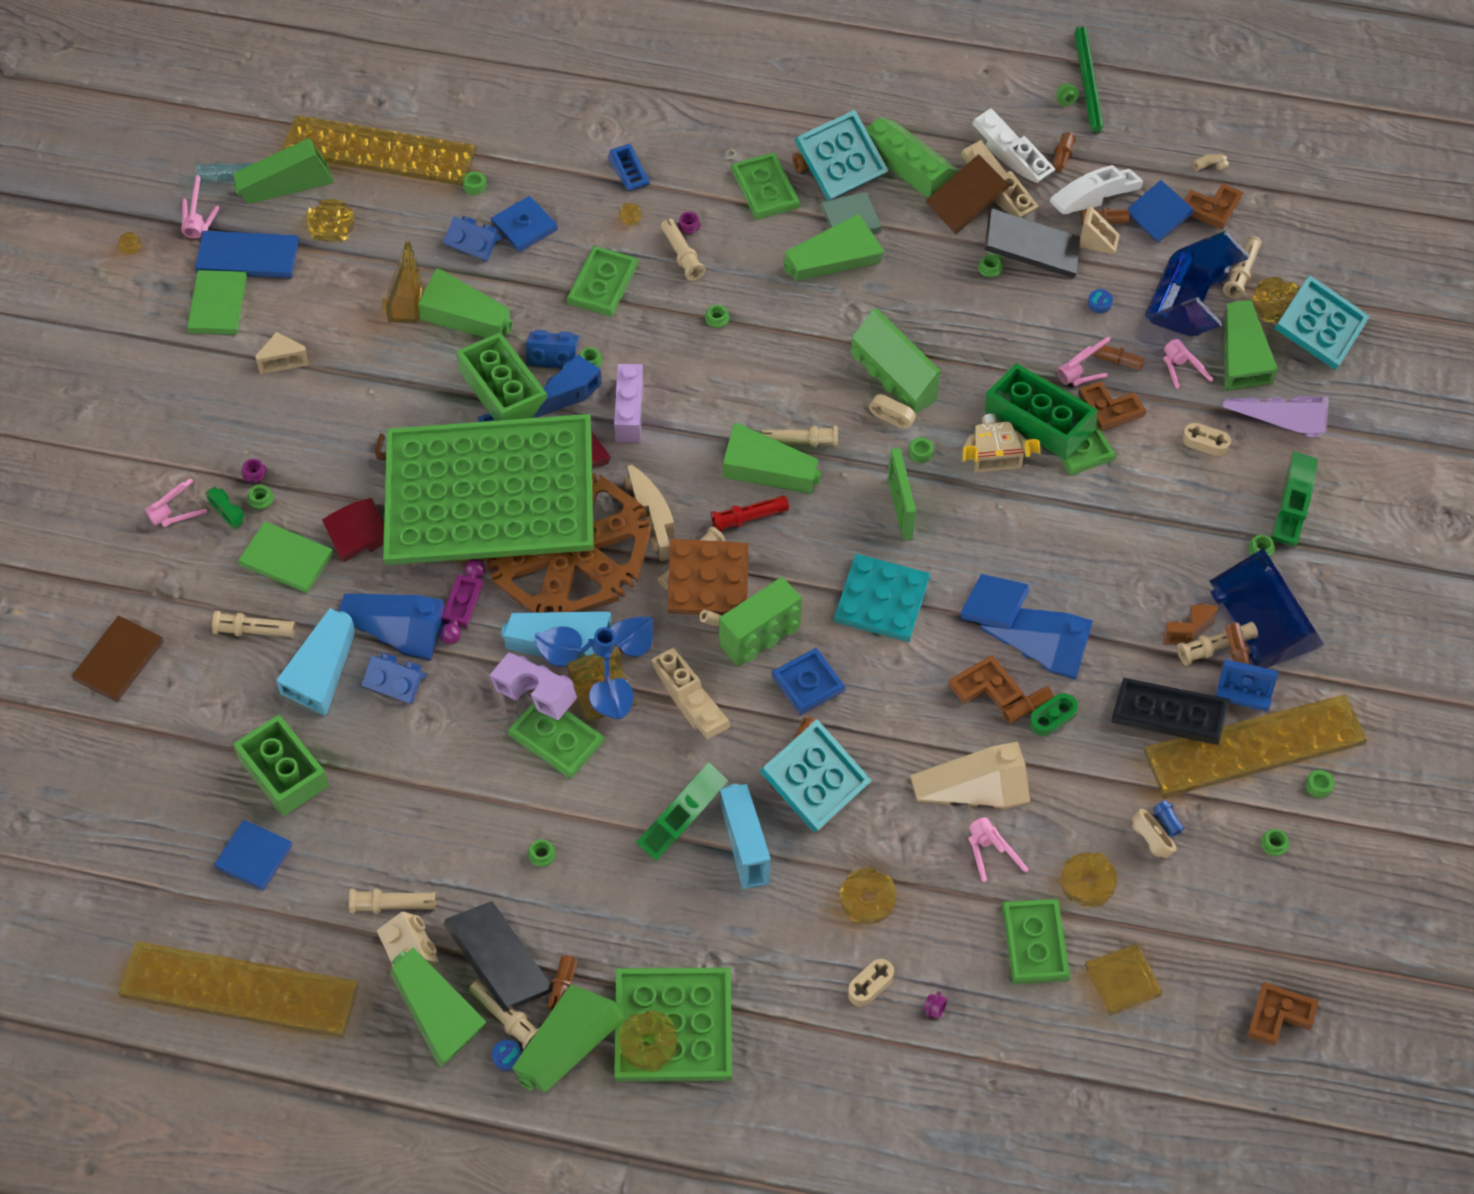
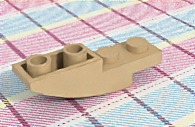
(1016, 198)
(656, 510)
(689, 695)

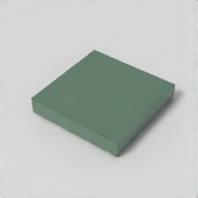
(846, 207)

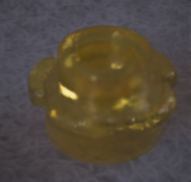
(630, 214)
(129, 243)

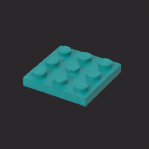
(841, 155)
(1322, 322)
(882, 597)
(815, 776)

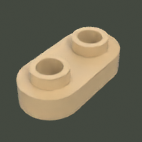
(1159, 841)

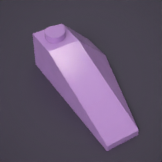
(1301, 415)

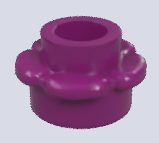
(689, 223)
(251, 466)
(935, 1005)

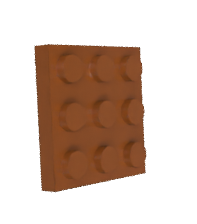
(706, 576)

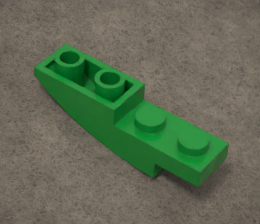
(1295, 499)
(681, 811)

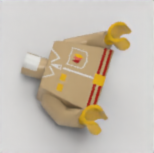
(997, 446)

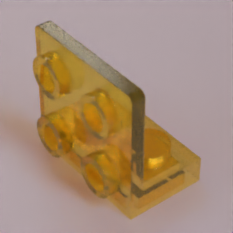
(587, 672)

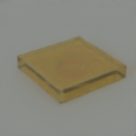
(1123, 979)

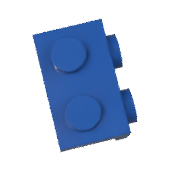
(471, 238)
(550, 349)
(393, 678)
(1246, 685)

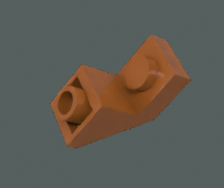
(1198, 621)

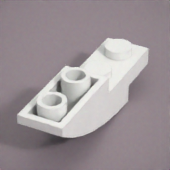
(1013, 151)
(1094, 186)

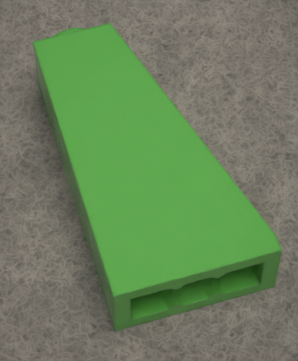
(283, 173)
(834, 250)
(462, 307)
(1246, 350)
(767, 462)
(435, 1005)
(566, 1036)

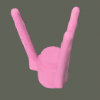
(193, 224)
(1179, 354)
(1071, 371)
(159, 511)
(986, 834)

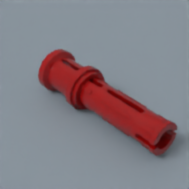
(739, 515)

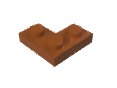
(1215, 210)
(1111, 411)
(986, 677)
(1276, 1006)

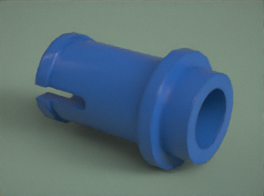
(1168, 818)

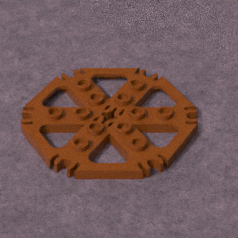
(592, 563)

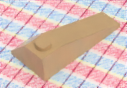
(981, 778)

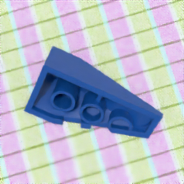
(402, 621)
(1048, 637)

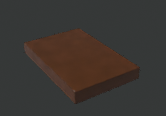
(967, 194)
(117, 658)

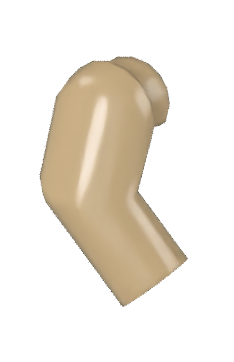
(1210, 159)
(710, 618)

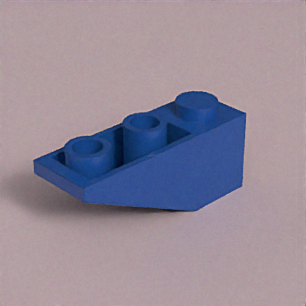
(570, 386)

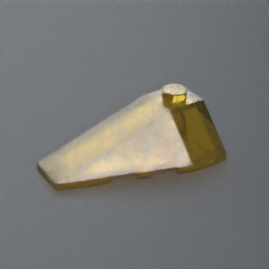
(404, 289)

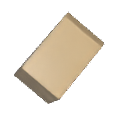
(1098, 233)
(281, 354)

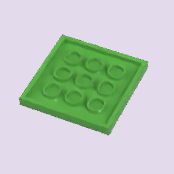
(700, 1010)

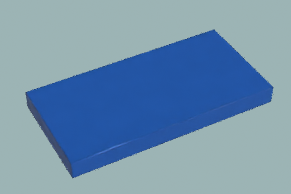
(248, 252)

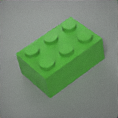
(760, 621)
(281, 765)

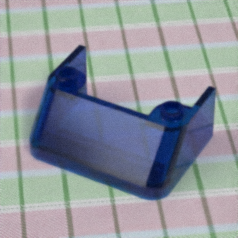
(1186, 280)

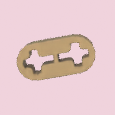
(892, 411)
(1206, 439)
(874, 987)

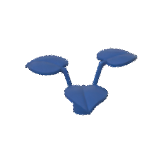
(631, 635)

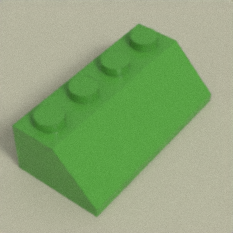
(910, 157)
(896, 362)
(500, 379)

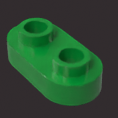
(220, 502)
(1052, 716)

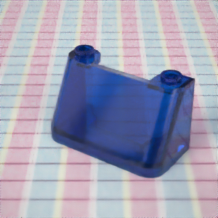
(1260, 595)

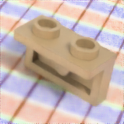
(404, 933)

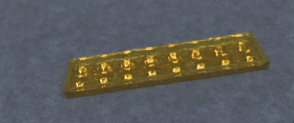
(385, 150)
(1256, 746)
(239, 989)

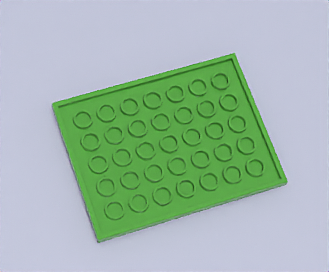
(488, 489)

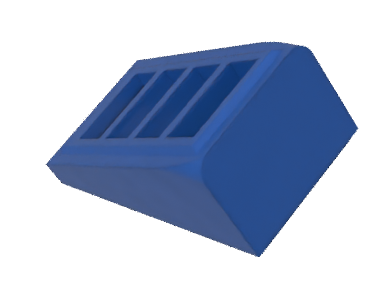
(628, 152)

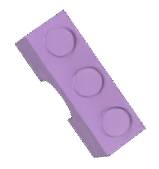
(628, 403)
(517, 675)

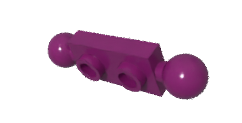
(462, 601)

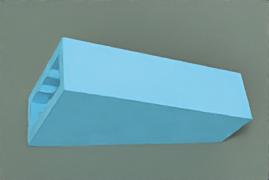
(521, 628)
(319, 662)
(745, 836)

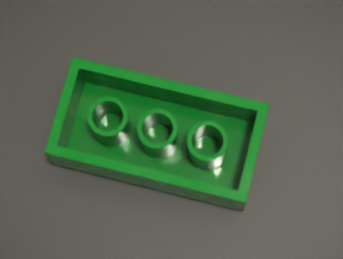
(1041, 410)

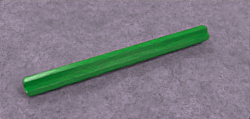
(1088, 79)

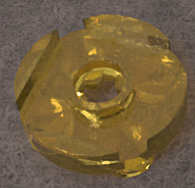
(333, 231)
(1263, 297)
(1089, 864)
(875, 883)
(651, 1056)

